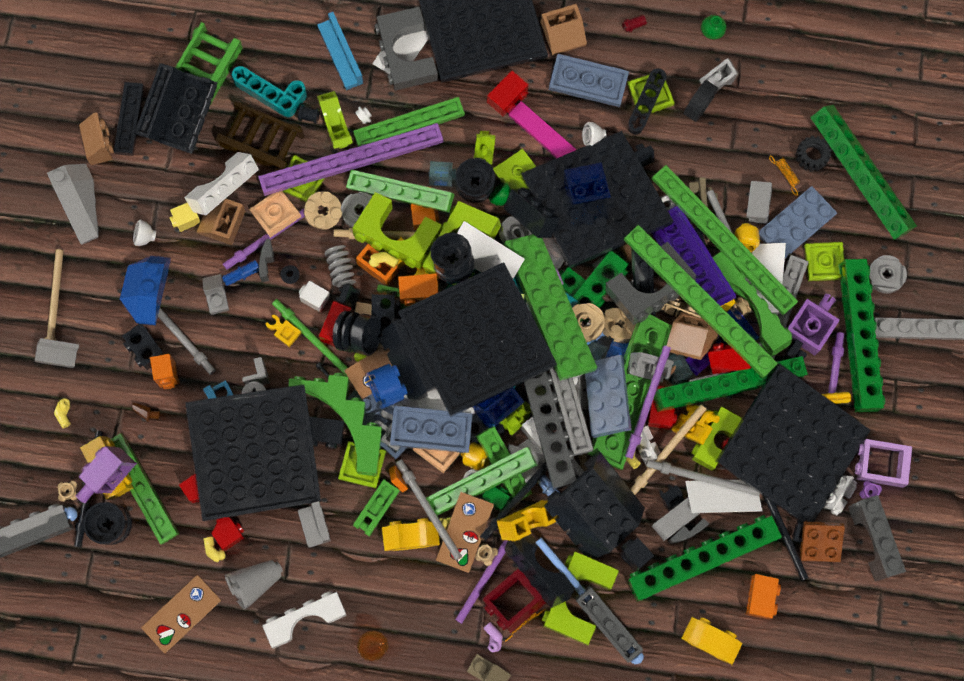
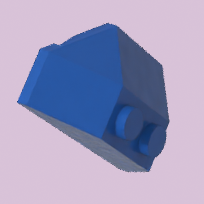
(144, 288)

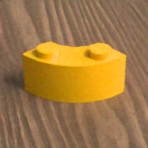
(410, 536)
(712, 640)

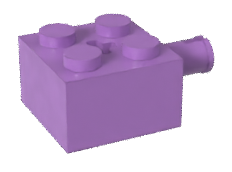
(820, 320)
(105, 472)

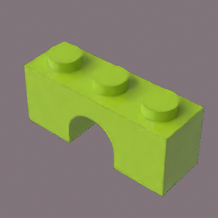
(708, 452)

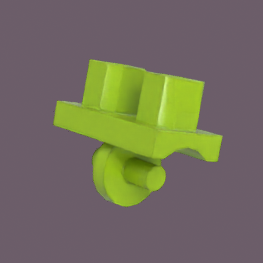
(484, 146)
(517, 418)

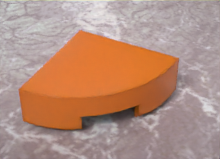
(396, 479)

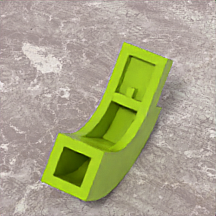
(334, 120)

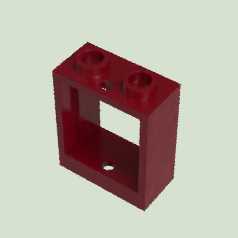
(525, 613)

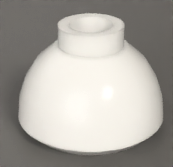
(592, 134)
(143, 233)

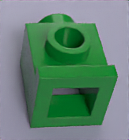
(497, 496)

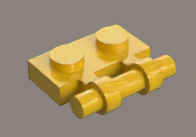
(701, 429)

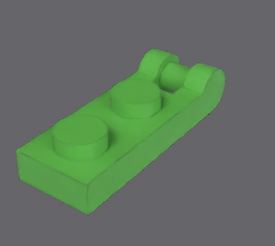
(376, 507)

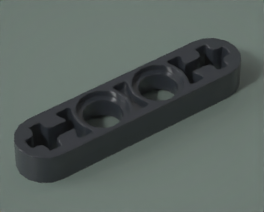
(647, 101)

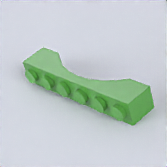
(772, 334)

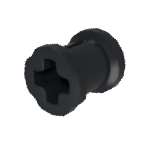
(309, 114)

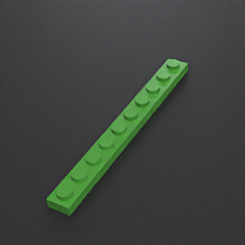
(724, 240)
(700, 301)

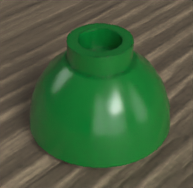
(713, 27)
(500, 194)

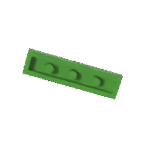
(496, 451)

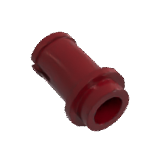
(634, 23)

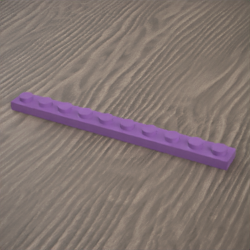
(350, 159)

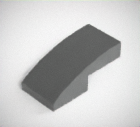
(265, 257)
(684, 533)

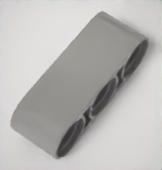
(674, 520)

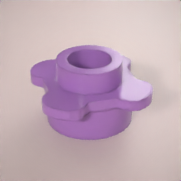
(876, 489)

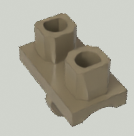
(699, 188)

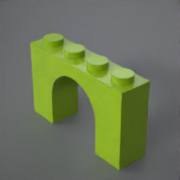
(462, 212)
(411, 250)
(559, 617)

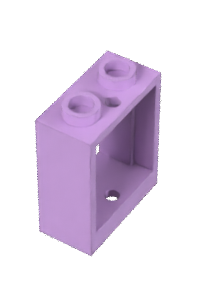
(903, 466)

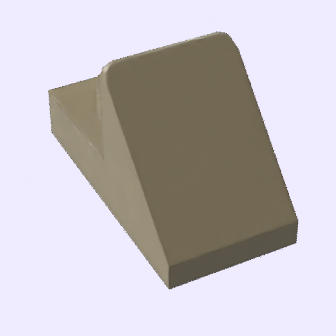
(486, 670)

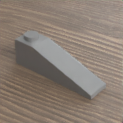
(76, 193)

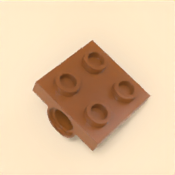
(822, 541)

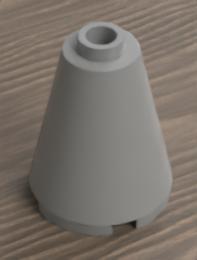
(253, 581)

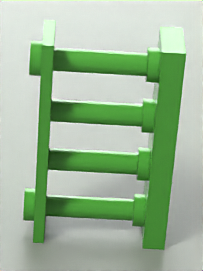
(223, 64)

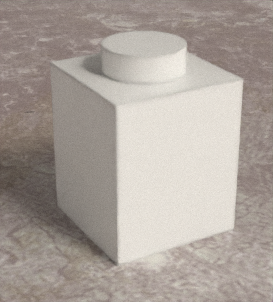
(314, 296)

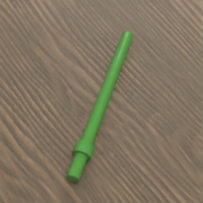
(290, 316)

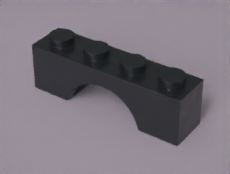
(553, 587)

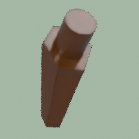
(145, 412)

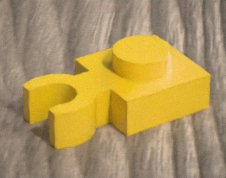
(284, 332)

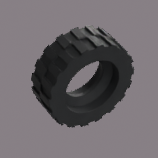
(700, 100)

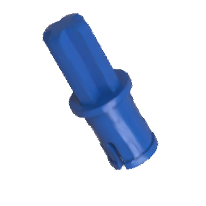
(241, 273)

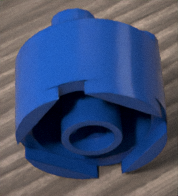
(386, 385)

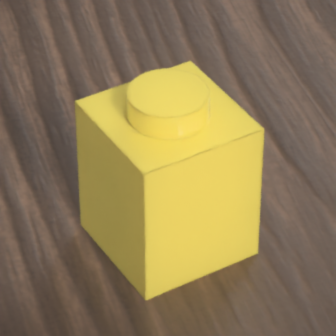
(184, 217)

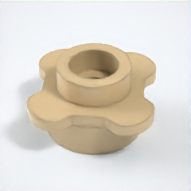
(742, 306)
(62, 487)
(485, 548)

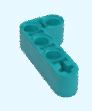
(267, 89)

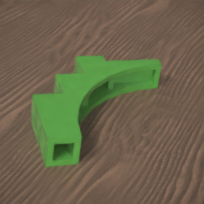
(352, 411)

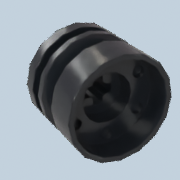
(475, 170)
(452, 249)
(357, 333)
(99, 516)

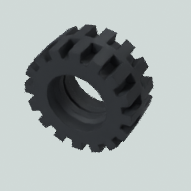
(815, 143)

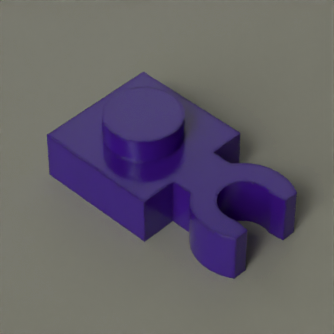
(697, 365)

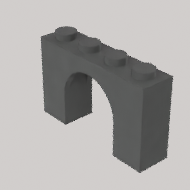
(403, 73)
(637, 304)
(887, 557)

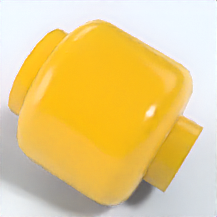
(748, 236)
(476, 457)

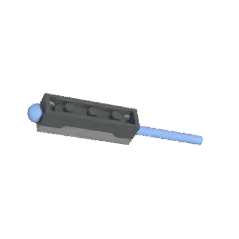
(36, 528)
(599, 612)

